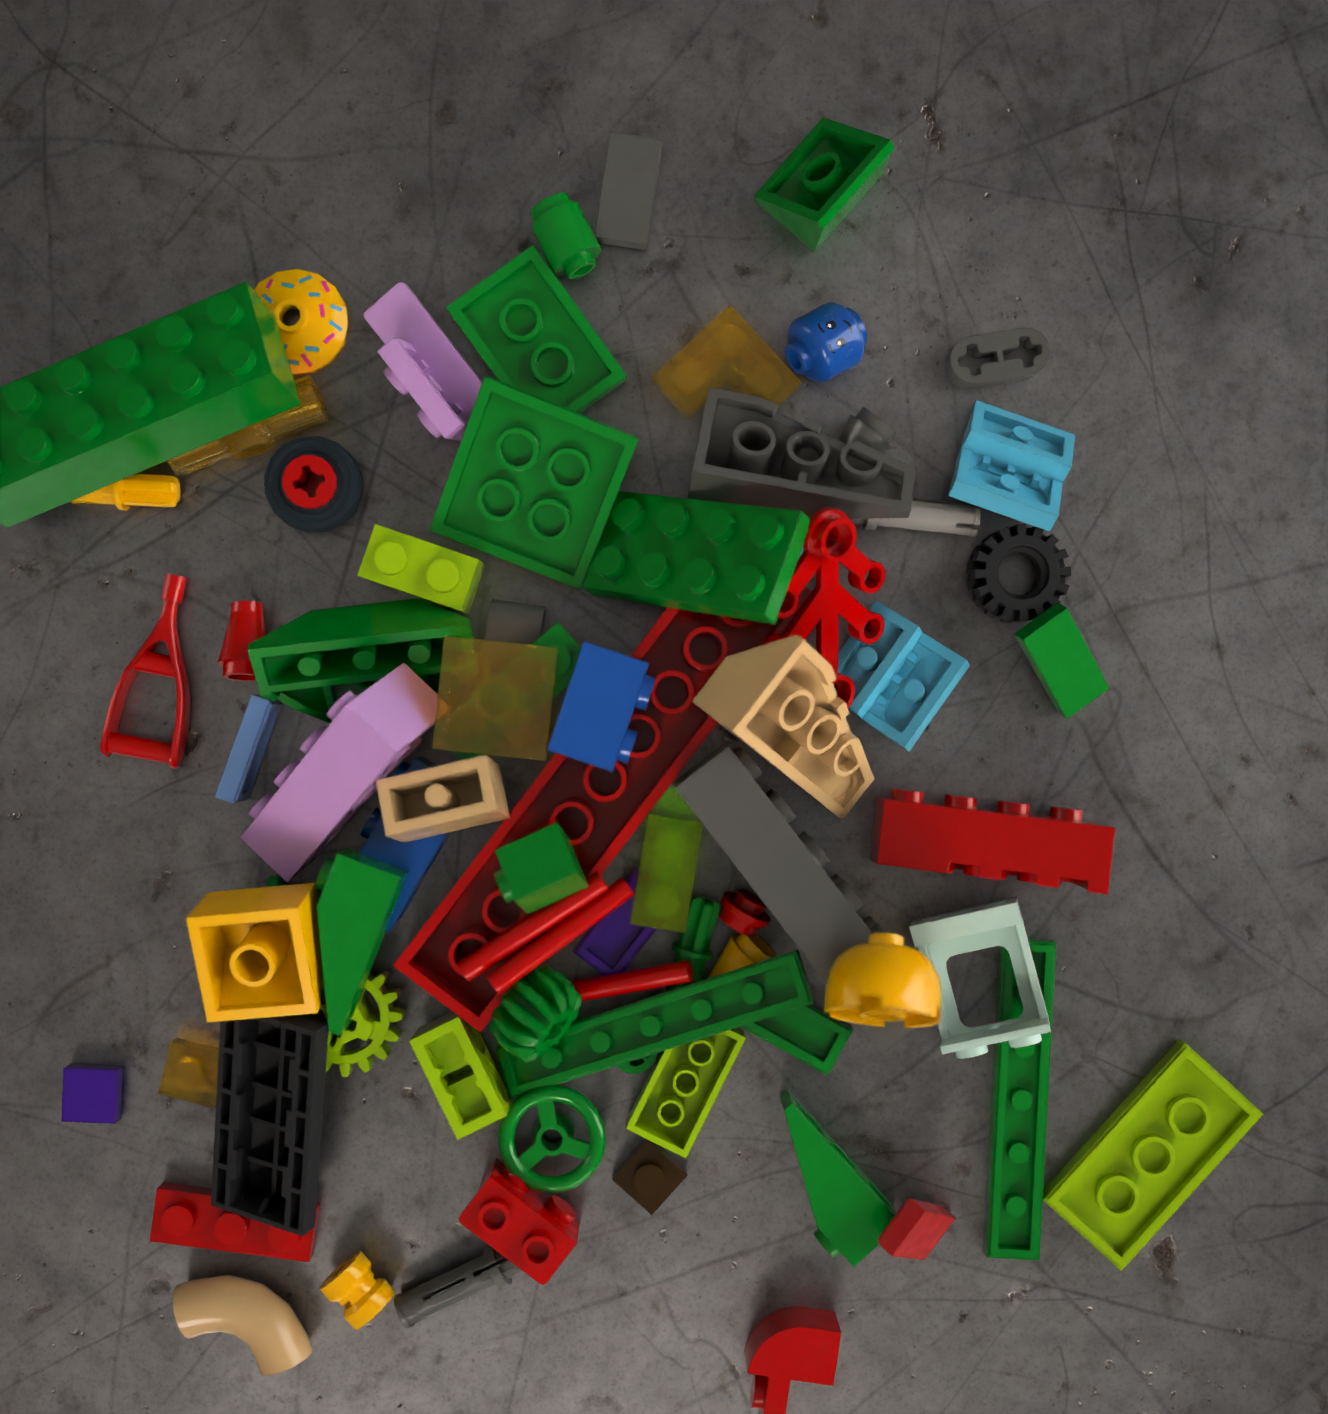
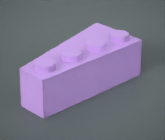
(340, 770)

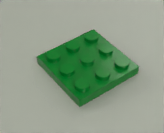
(533, 482)

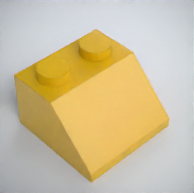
(258, 952)

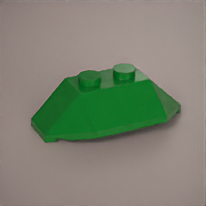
(350, 649)

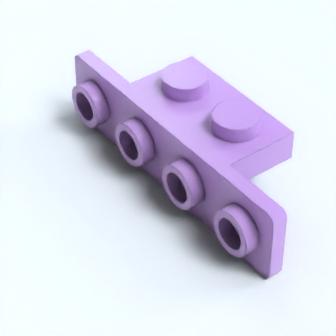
(424, 362)

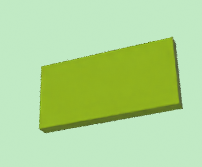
(1150, 1154)

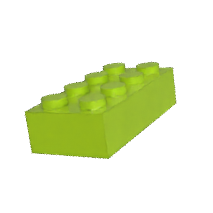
(683, 1090)

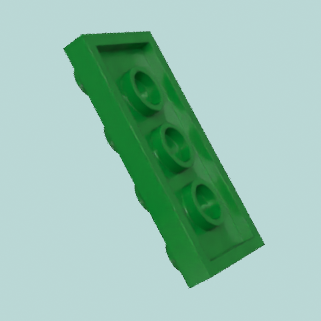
(698, 555)

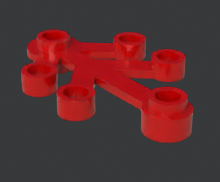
(830, 542)

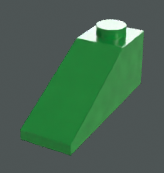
(352, 921)
(841, 1197)

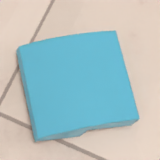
(1012, 465)
(899, 677)

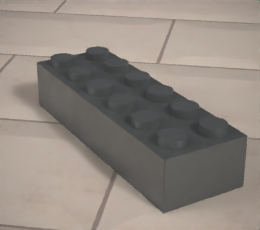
(781, 865)

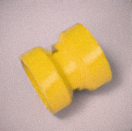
(357, 1290)

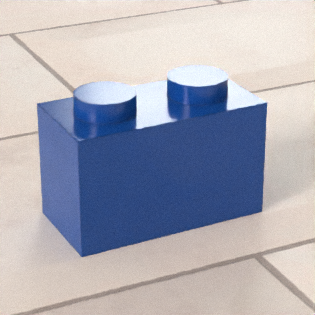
(600, 707)

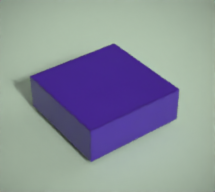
(92, 1093)

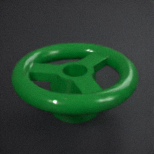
(559, 1120)

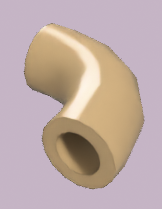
(248, 1312)

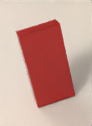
(915, 1229)

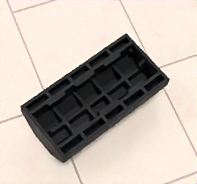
(270, 1119)

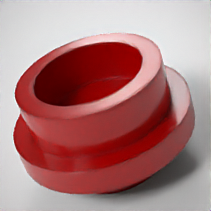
(744, 912)

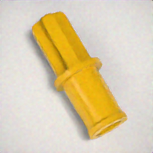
(137, 491)

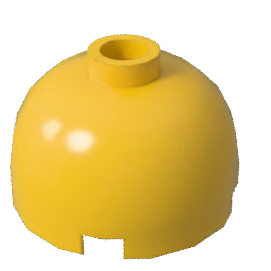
(884, 984)

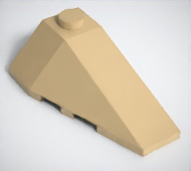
(789, 714)

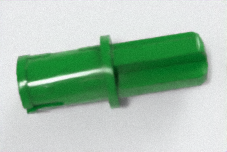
(696, 940)

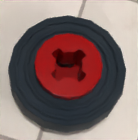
(329, 493)

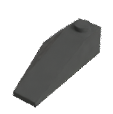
(772, 461)

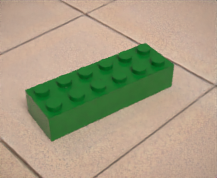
(140, 401)

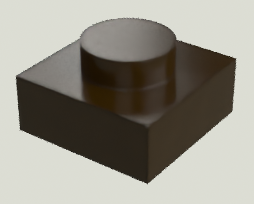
(649, 1175)

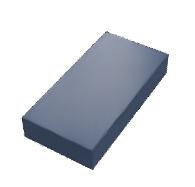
(249, 749)

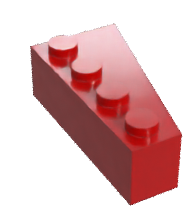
(992, 841)

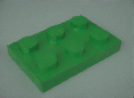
(536, 335)

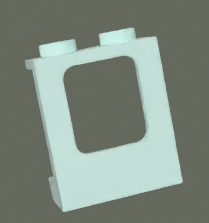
(972, 930)

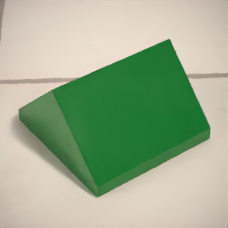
(824, 179)

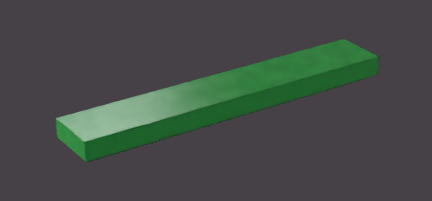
(664, 1022)
(1018, 1120)

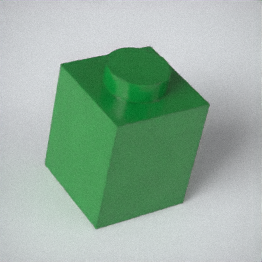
(539, 869)

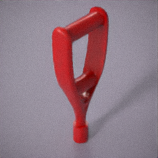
(157, 664)

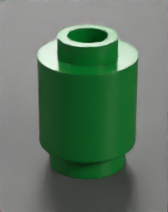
(565, 236)

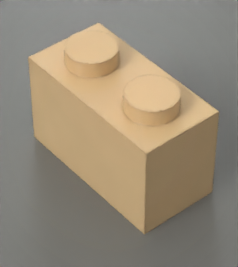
(442, 799)

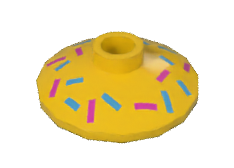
(322, 321)

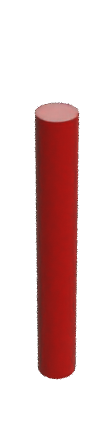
(530, 928)
(559, 936)
(634, 980)

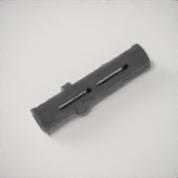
(420, 1304)

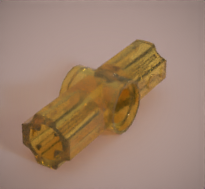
(260, 436)

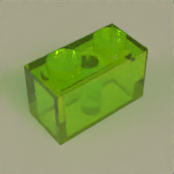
(665, 873)

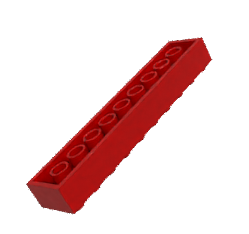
(588, 802)

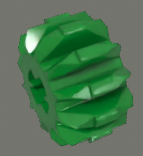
(535, 1013)

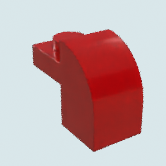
(790, 1346)

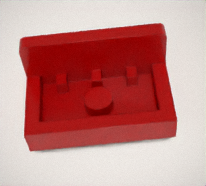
(521, 1223)

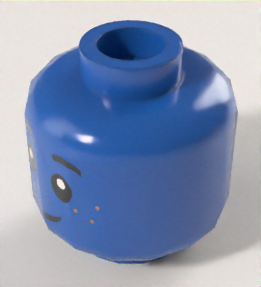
(826, 342)

